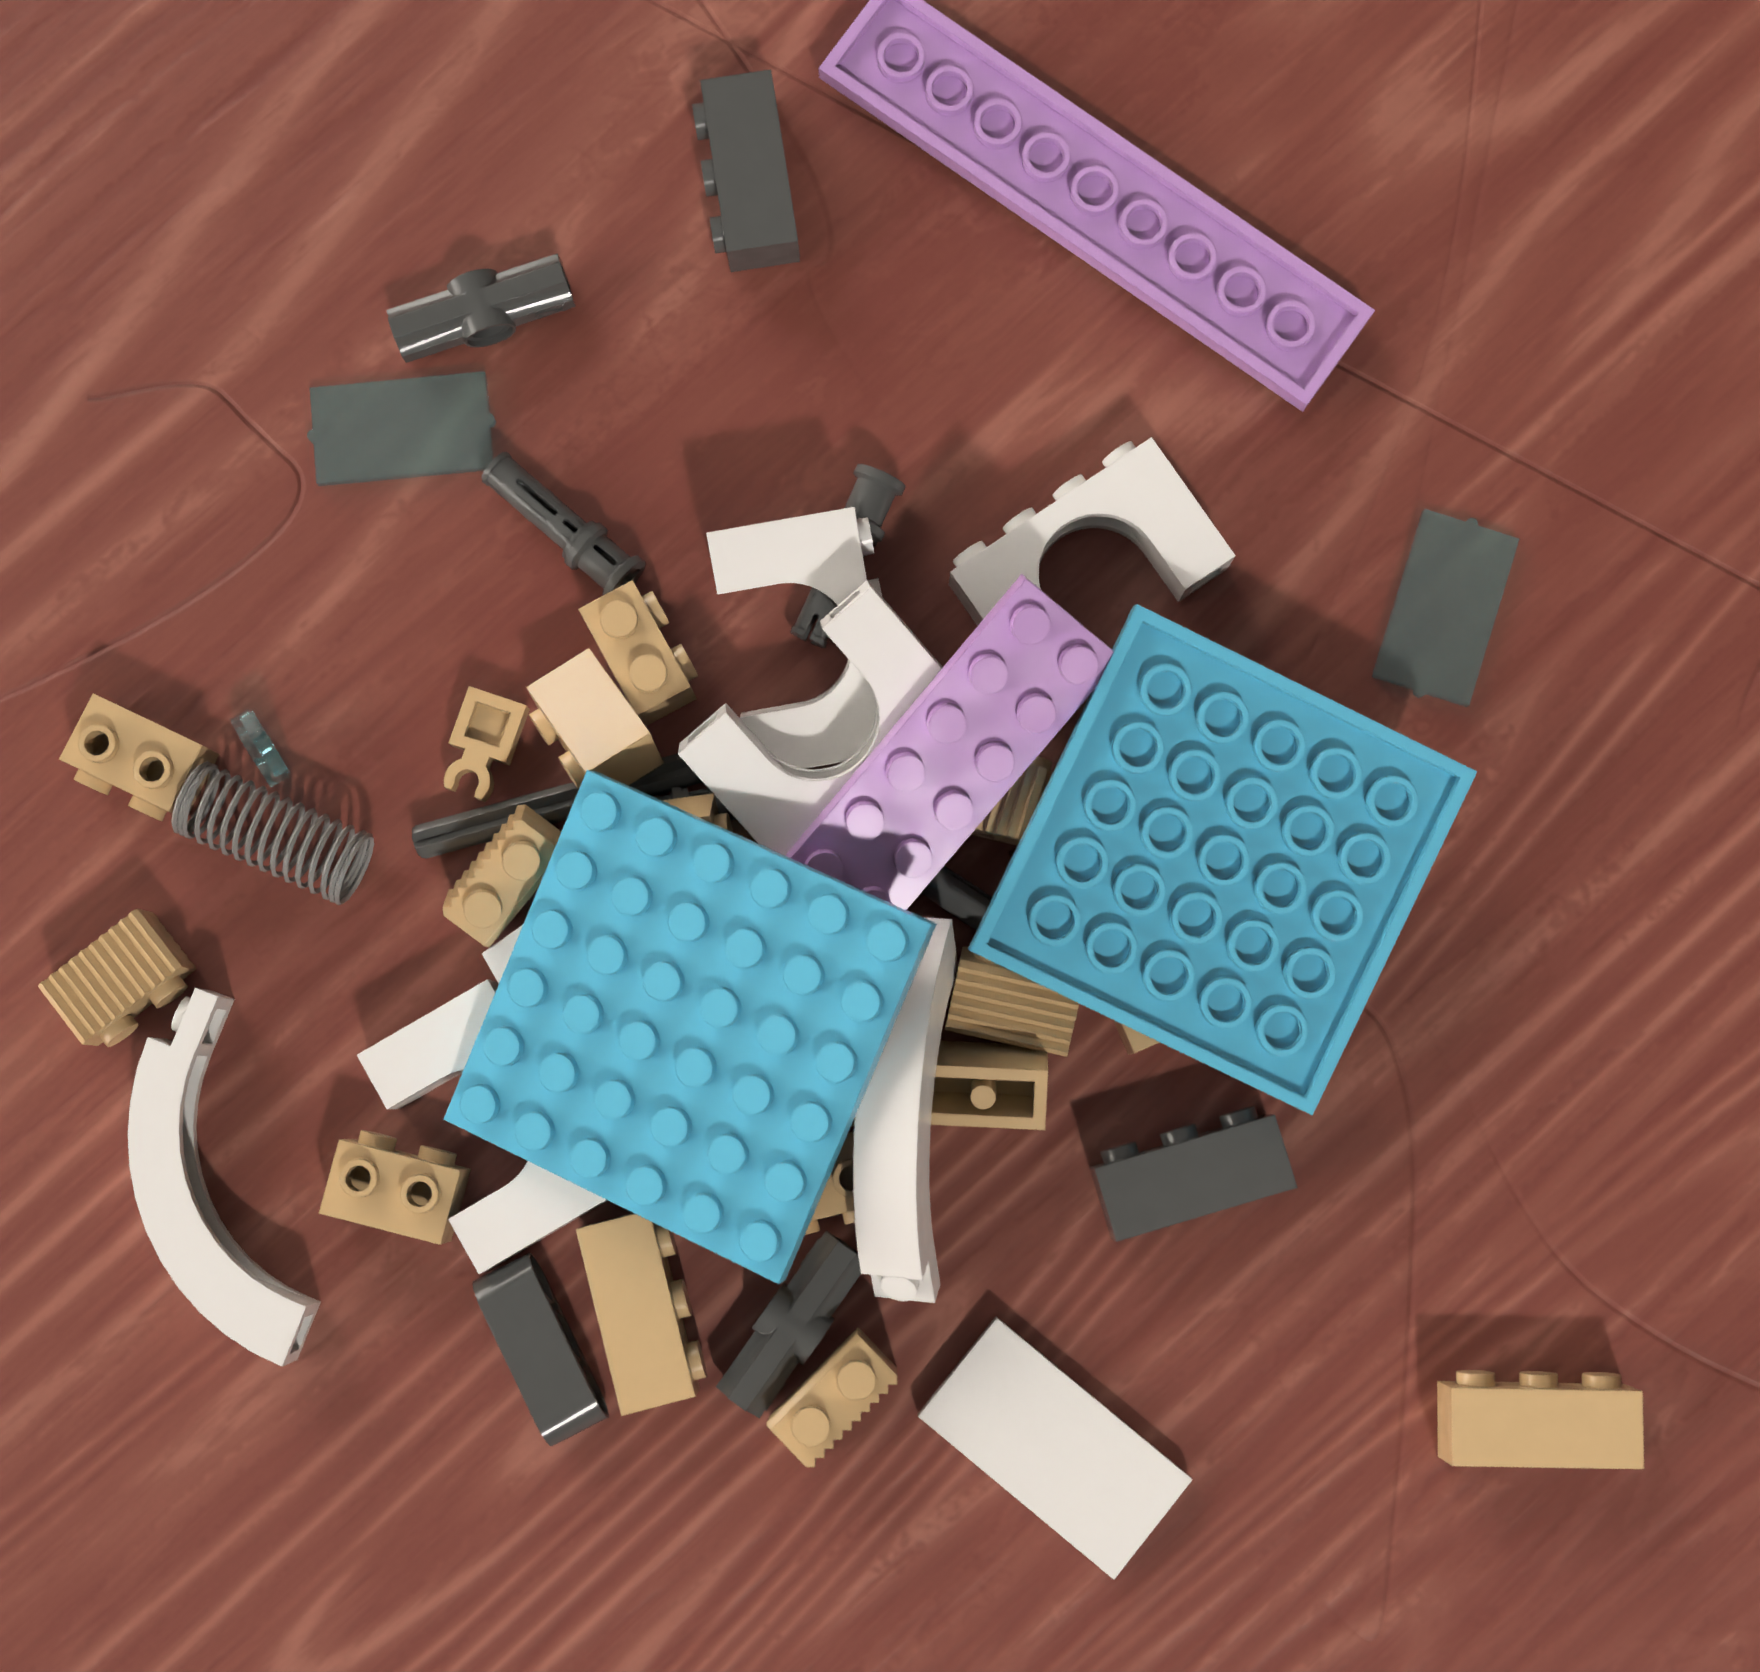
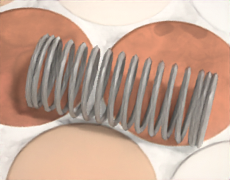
(340, 885)

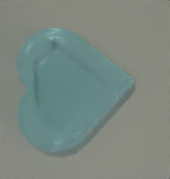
(260, 747)

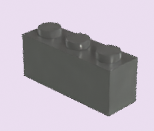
(747, 171)
(1192, 1173)

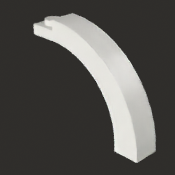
(894, 1137)
(176, 1202)

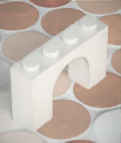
(1133, 496)
(828, 555)
(782, 800)
(427, 1057)

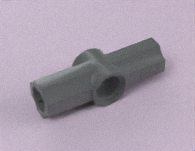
(480, 308)
(791, 1325)

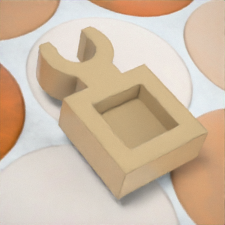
(486, 731)

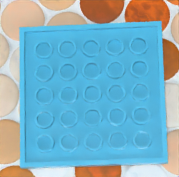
(1222, 859)
(688, 1024)

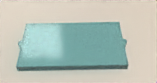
(401, 428)
(1445, 608)

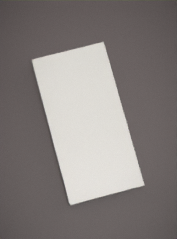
(1054, 1447)

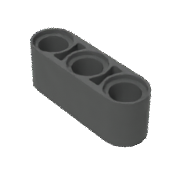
(540, 1349)

